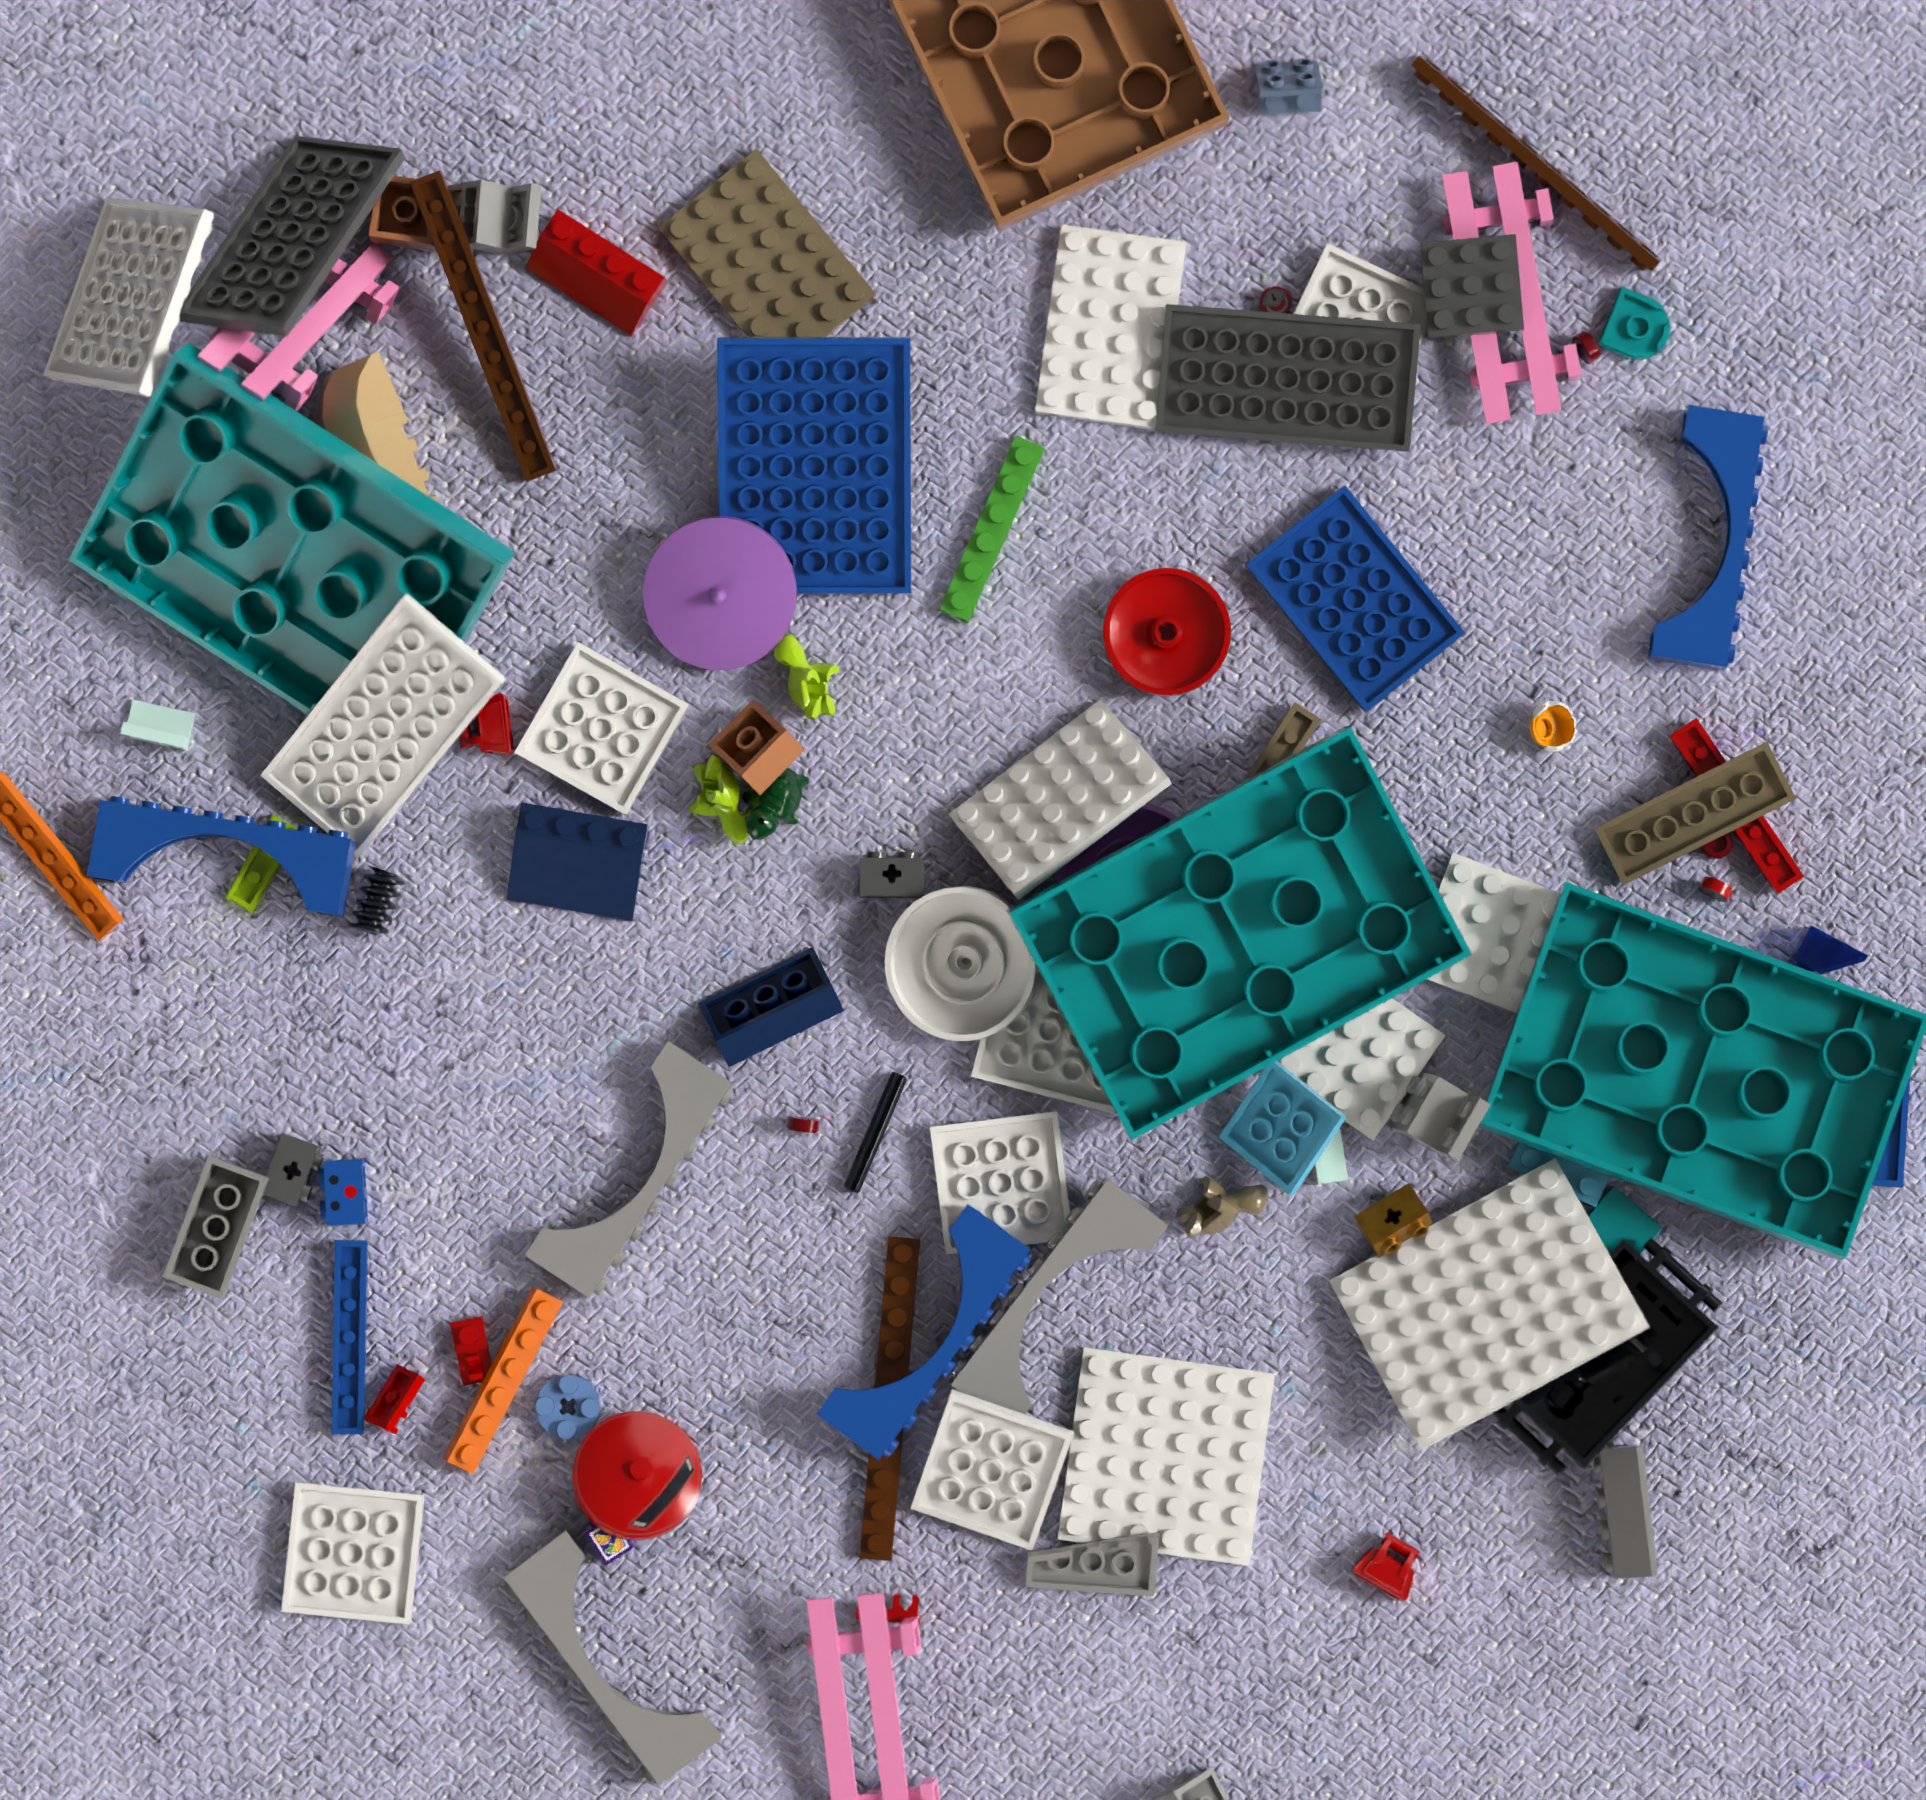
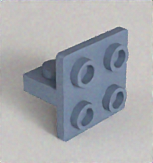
(1288, 86)

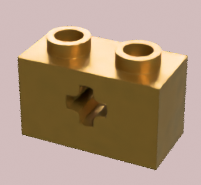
(1400, 1206)

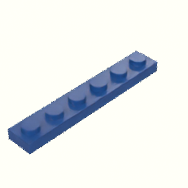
(349, 1336)

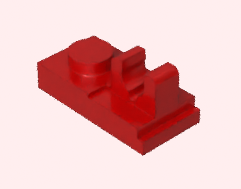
(471, 1349)
(394, 1399)
(897, 1614)

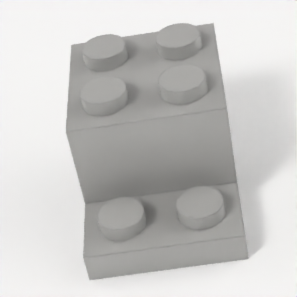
(498, 215)
(1438, 1115)

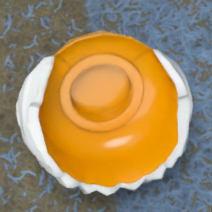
(1552, 726)

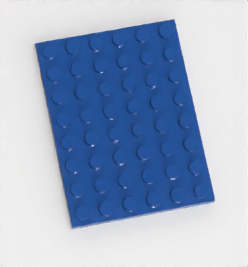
(821, 454)

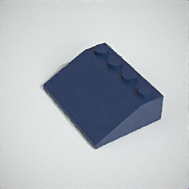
(577, 861)

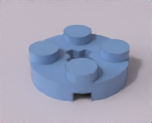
(586, 1406)

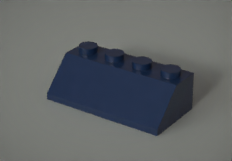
(770, 1007)

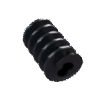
(376, 902)

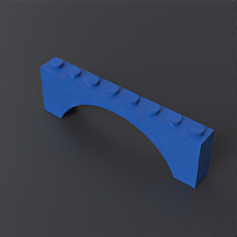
(1730, 449)
(132, 834)
(878, 1414)

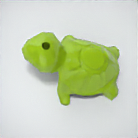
(806, 680)
(720, 798)

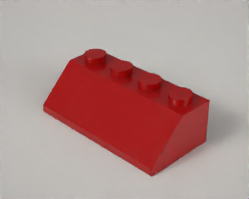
(595, 272)

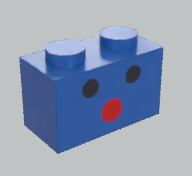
(344, 1192)

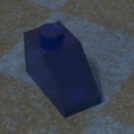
(1824, 953)

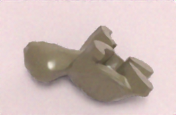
(1218, 1208)

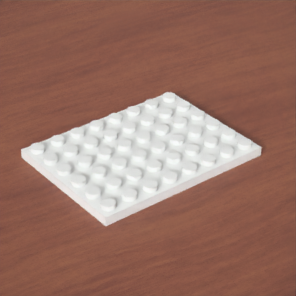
(1489, 1304)

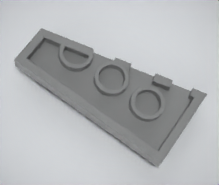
(1103, 1566)

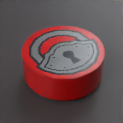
(1715, 889)

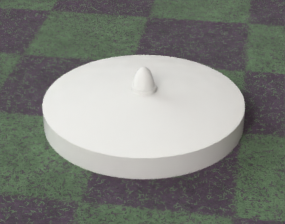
(959, 964)

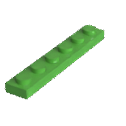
(992, 529)

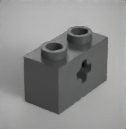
(907, 886)
(288, 1152)

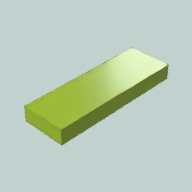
(255, 876)

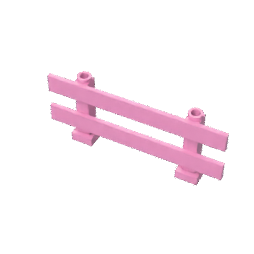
(1540, 364)
(275, 369)
(876, 1642)

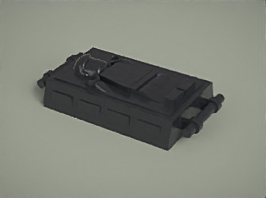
(1600, 1397)

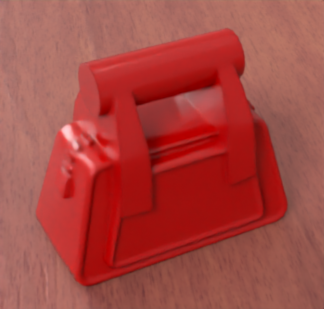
(493, 728)
(1386, 1572)

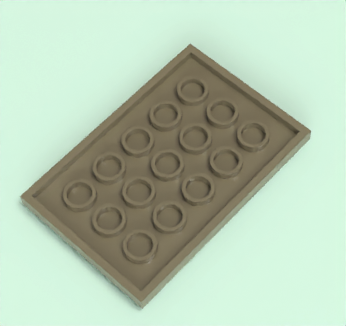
(766, 256)

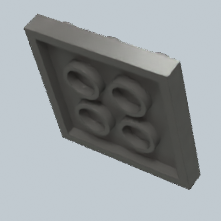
(1472, 286)

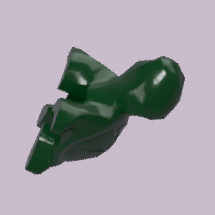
(777, 801)

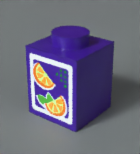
(608, 1546)

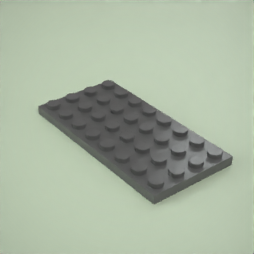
(290, 235)
(1288, 377)

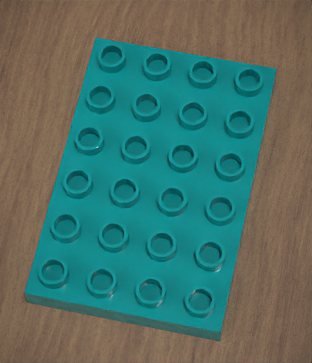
(274, 535)
(1239, 932)
(1704, 1071)

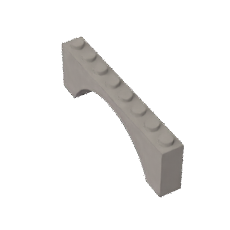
(690, 1099)
(1104, 1223)
(658, 1738)

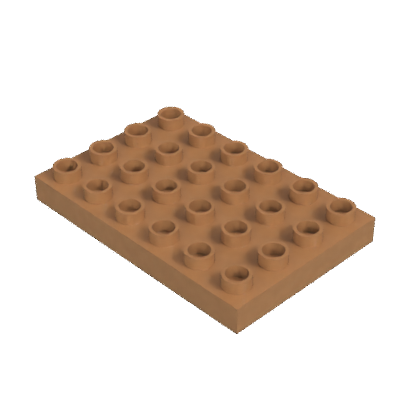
(1059, 91)

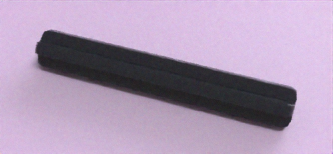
(875, 1132)

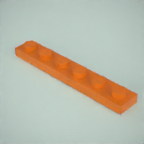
(56, 861)
(502, 1380)

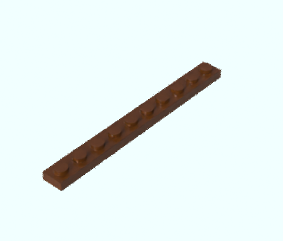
(1525, 155)
(483, 325)
(891, 1366)

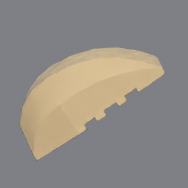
(365, 413)

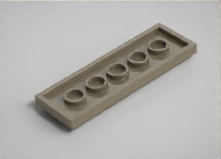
(1695, 813)

